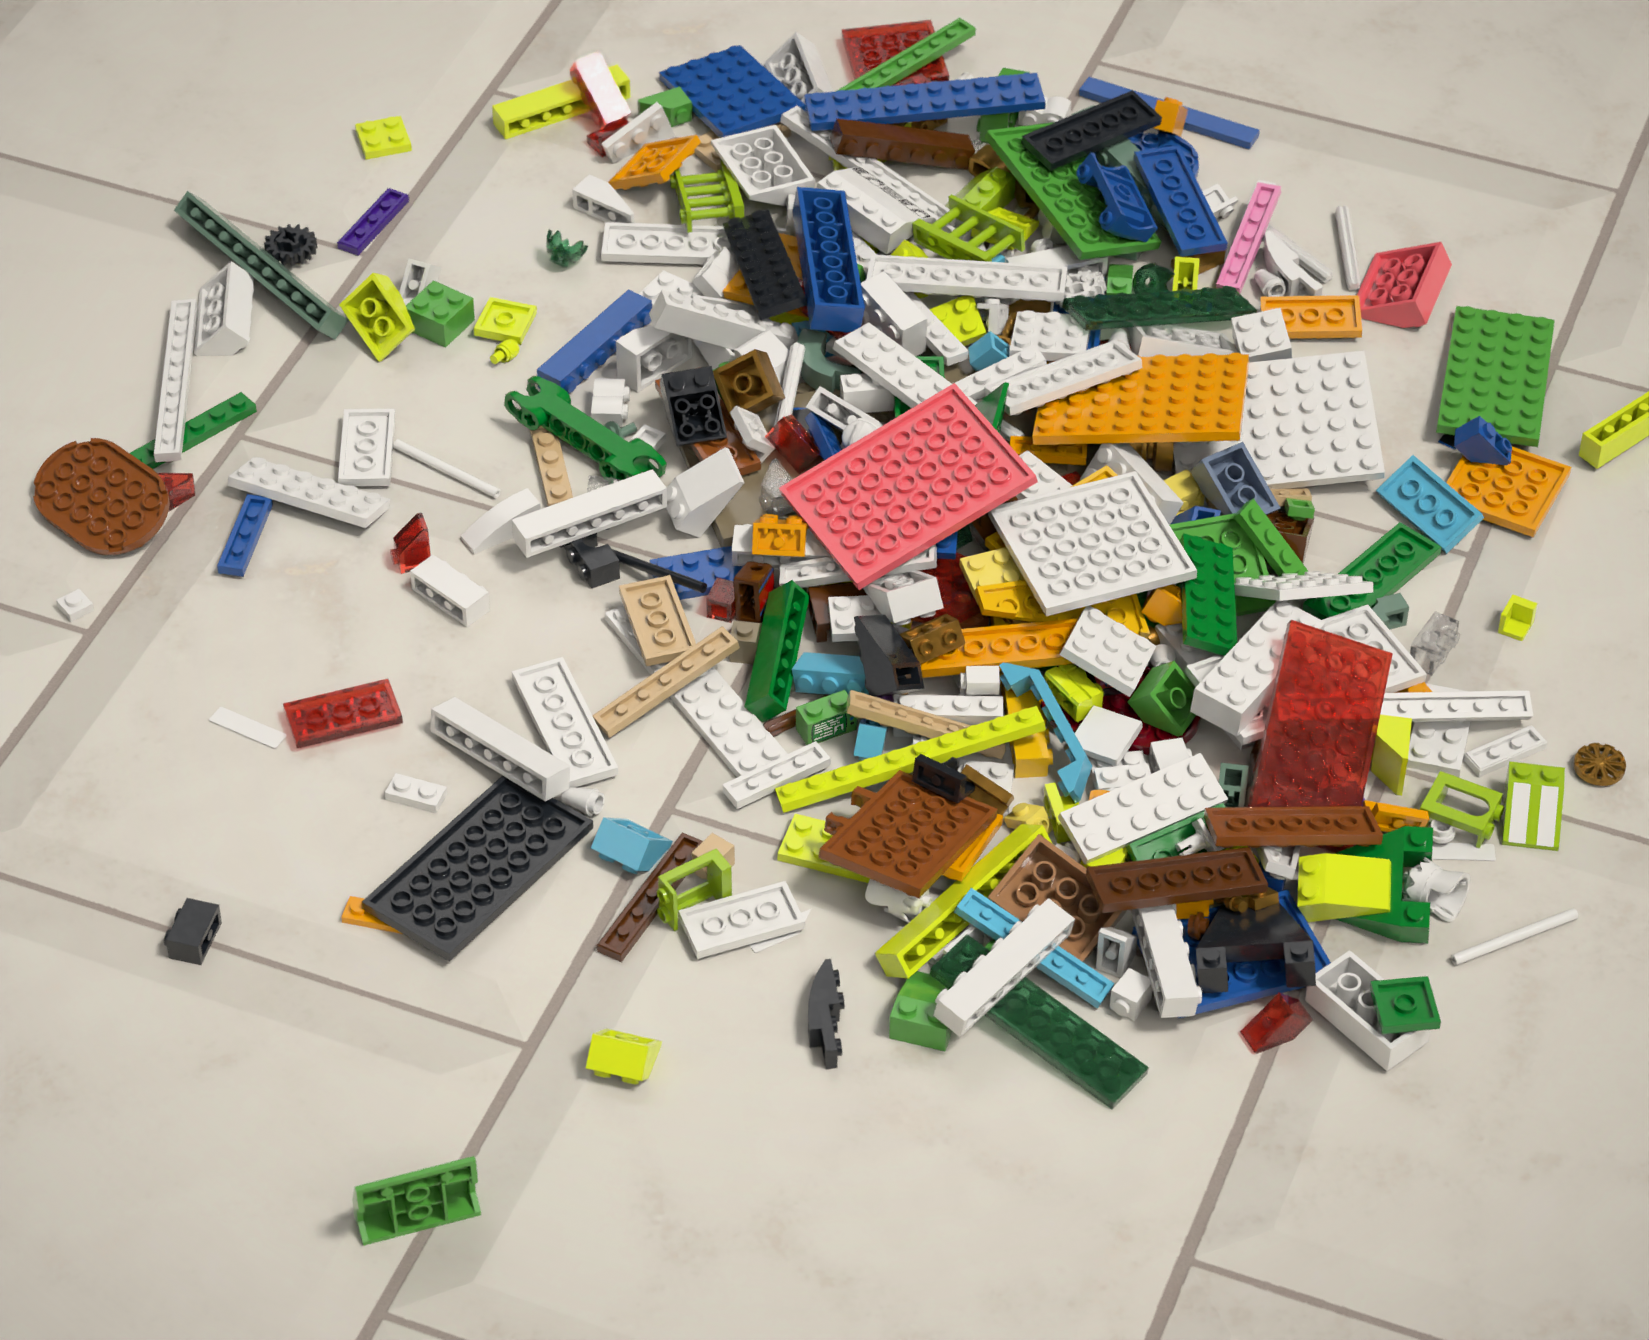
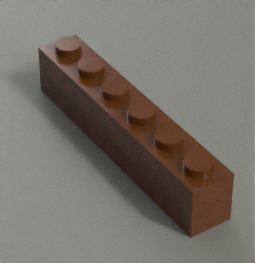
(902, 144)

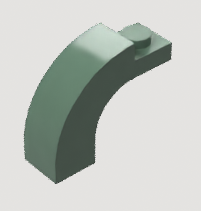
(817, 369)

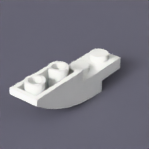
(1284, 264)

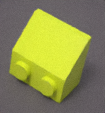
(1391, 751)
(622, 1055)

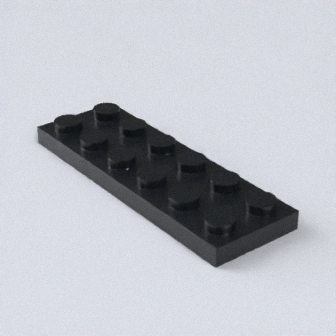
(1091, 130)

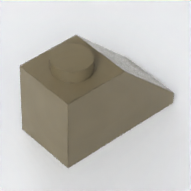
(747, 636)

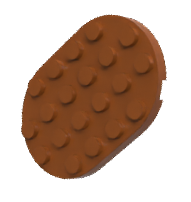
(101, 496)

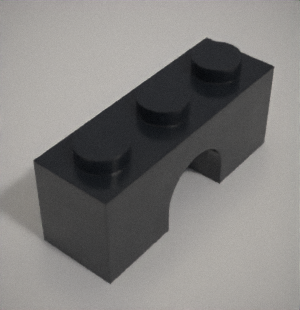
(593, 563)

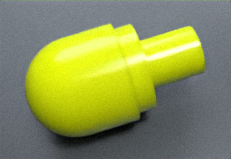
(505, 351)

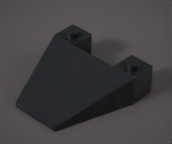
(1254, 937)

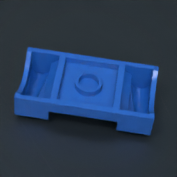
(1126, 210)

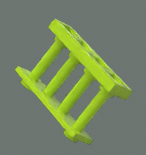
(726, 186)
(951, 247)

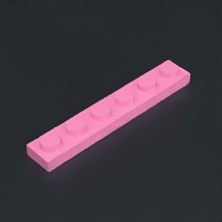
(1249, 236)

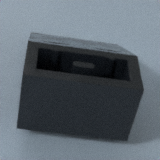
(692, 406)
(886, 658)

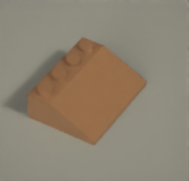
(1052, 874)

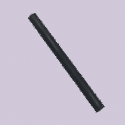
(660, 572)

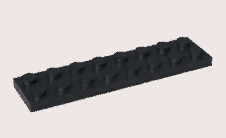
(764, 264)

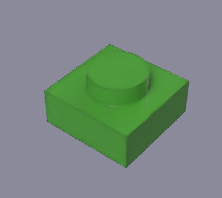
(1299, 509)

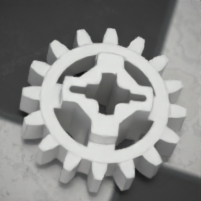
(1084, 284)

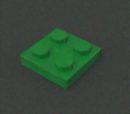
(1405, 1005)

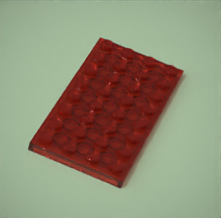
(1320, 722)

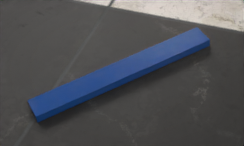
(1195, 120)

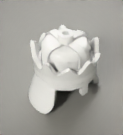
(1440, 887)
(898, 902)

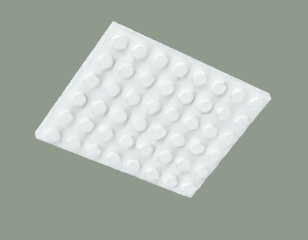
(1304, 423)

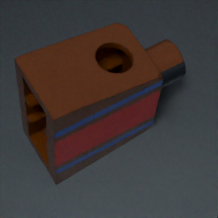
(751, 583)

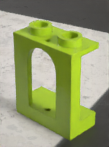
(1477, 825)
(717, 885)

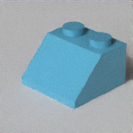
(629, 844)

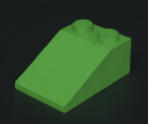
(913, 1014)

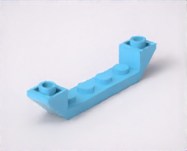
(1077, 772)

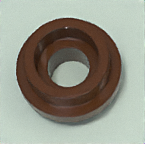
(1197, 925)

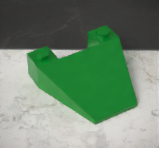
(1407, 919)

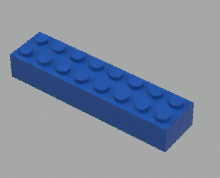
(828, 260)

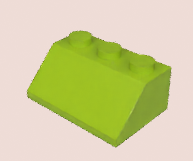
(989, 190)

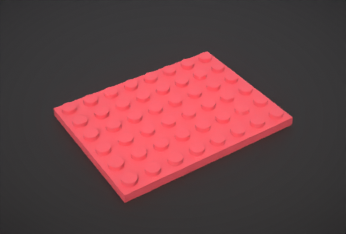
(907, 485)

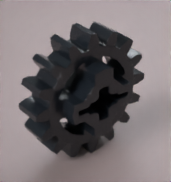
(291, 244)

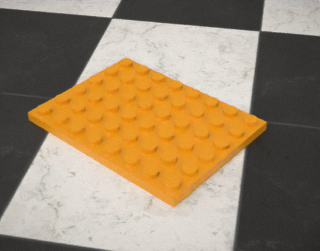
(1161, 402)

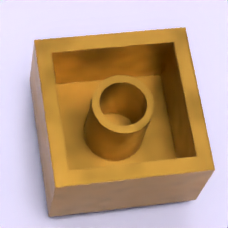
(749, 382)

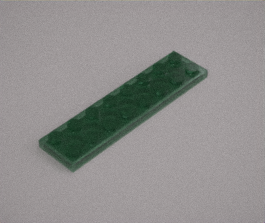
(1157, 308)
(1052, 1031)

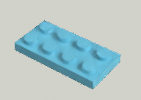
(1430, 504)

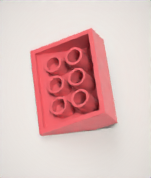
(1404, 285)

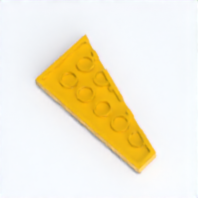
(1017, 602)

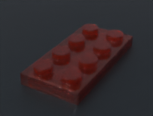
(342, 713)

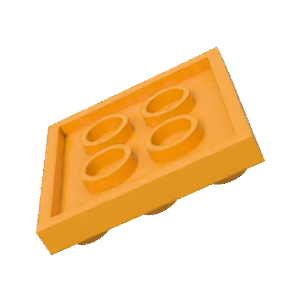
(655, 162)

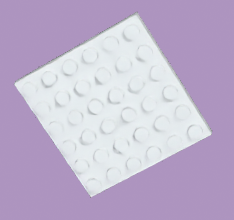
(1091, 543)

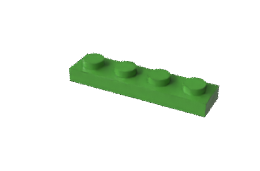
(1268, 539)

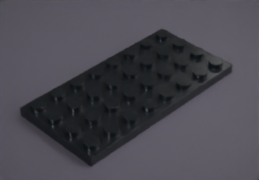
(476, 867)

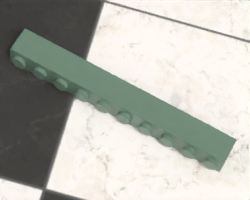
(261, 265)

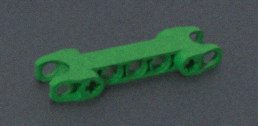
(554, 412)

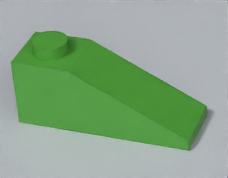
(1119, 279)

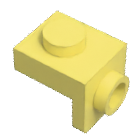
(1028, 814)

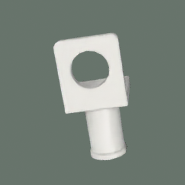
(1198, 841)

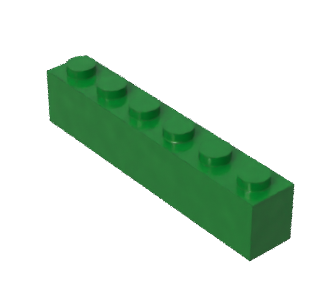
(777, 651)

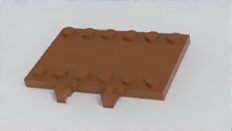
(904, 834)

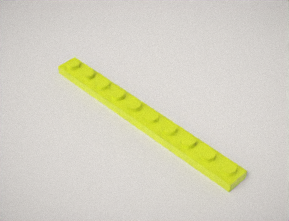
(885, 766)

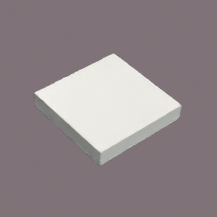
(1107, 735)

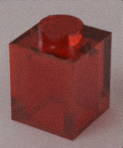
(721, 601)

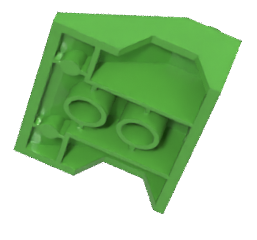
(416, 1201)

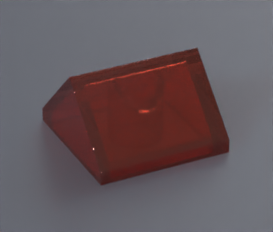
(794, 443)

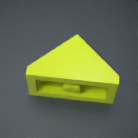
(1186, 273)

